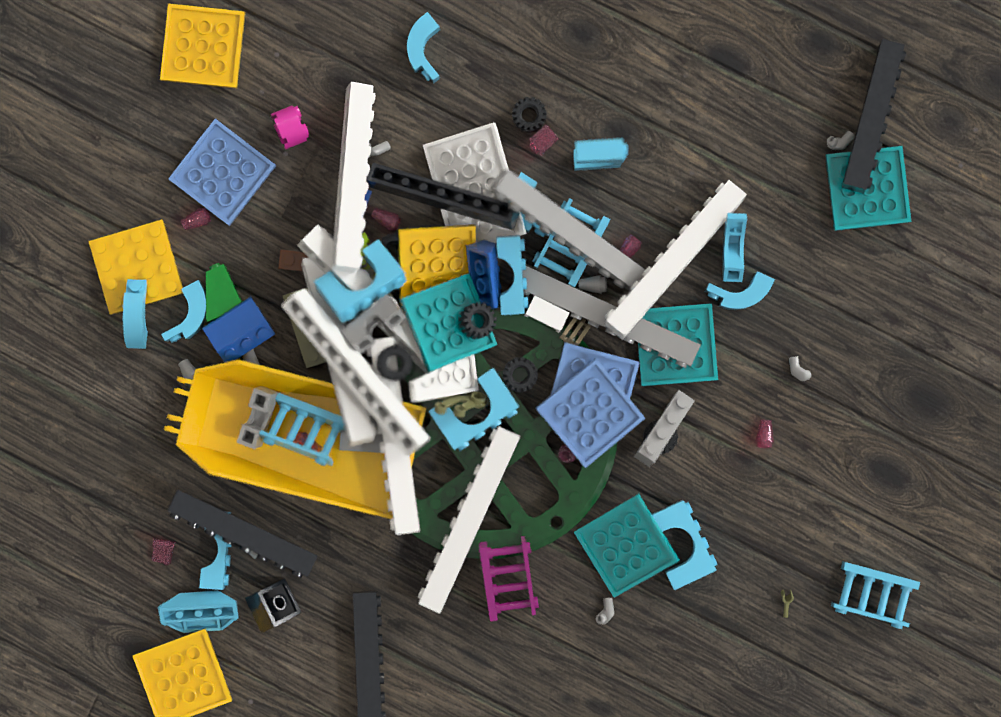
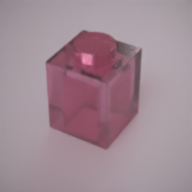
(543, 140)

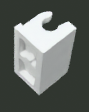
(547, 313)

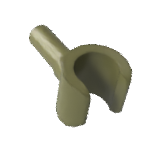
(787, 600)

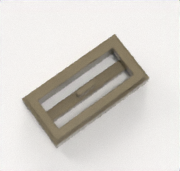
(581, 323)

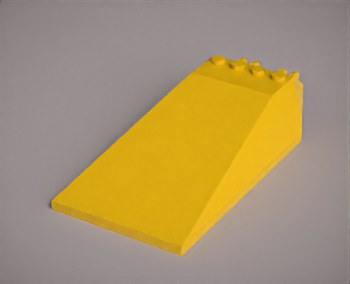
(220, 407)

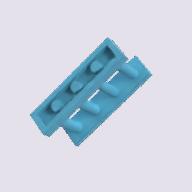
(572, 276)
(303, 411)
(888, 581)

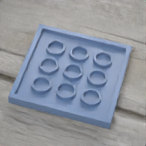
(222, 172)
(576, 358)
(590, 413)

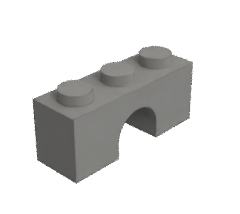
(360, 330)
(262, 407)

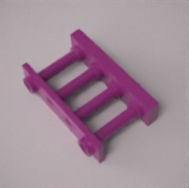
(493, 589)

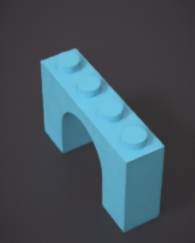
(599, 154)
(349, 303)
(501, 405)
(700, 561)

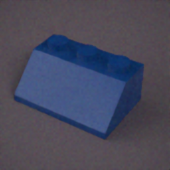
(485, 271)
(239, 330)

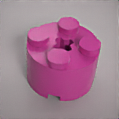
(289, 126)

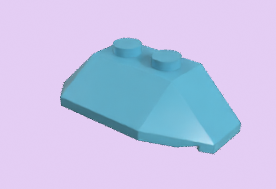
(199, 611)

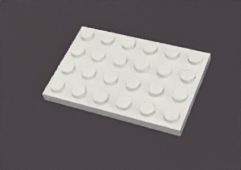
(471, 163)

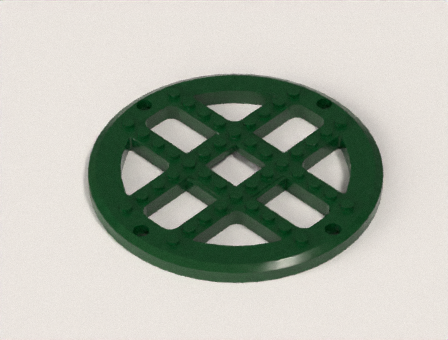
(575, 496)

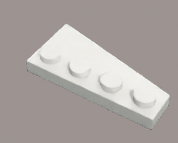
(446, 381)

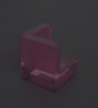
(162, 551)

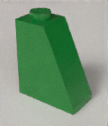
(220, 292)

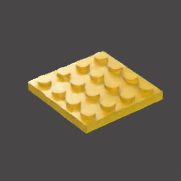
(202, 46)
(136, 255)
(433, 256)
(183, 676)

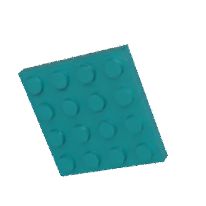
(881, 204)
(435, 323)
(692, 323)
(626, 545)

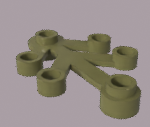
(475, 399)

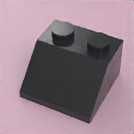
(273, 605)

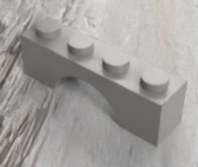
(664, 428)

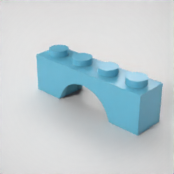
(513, 299)
(215, 575)

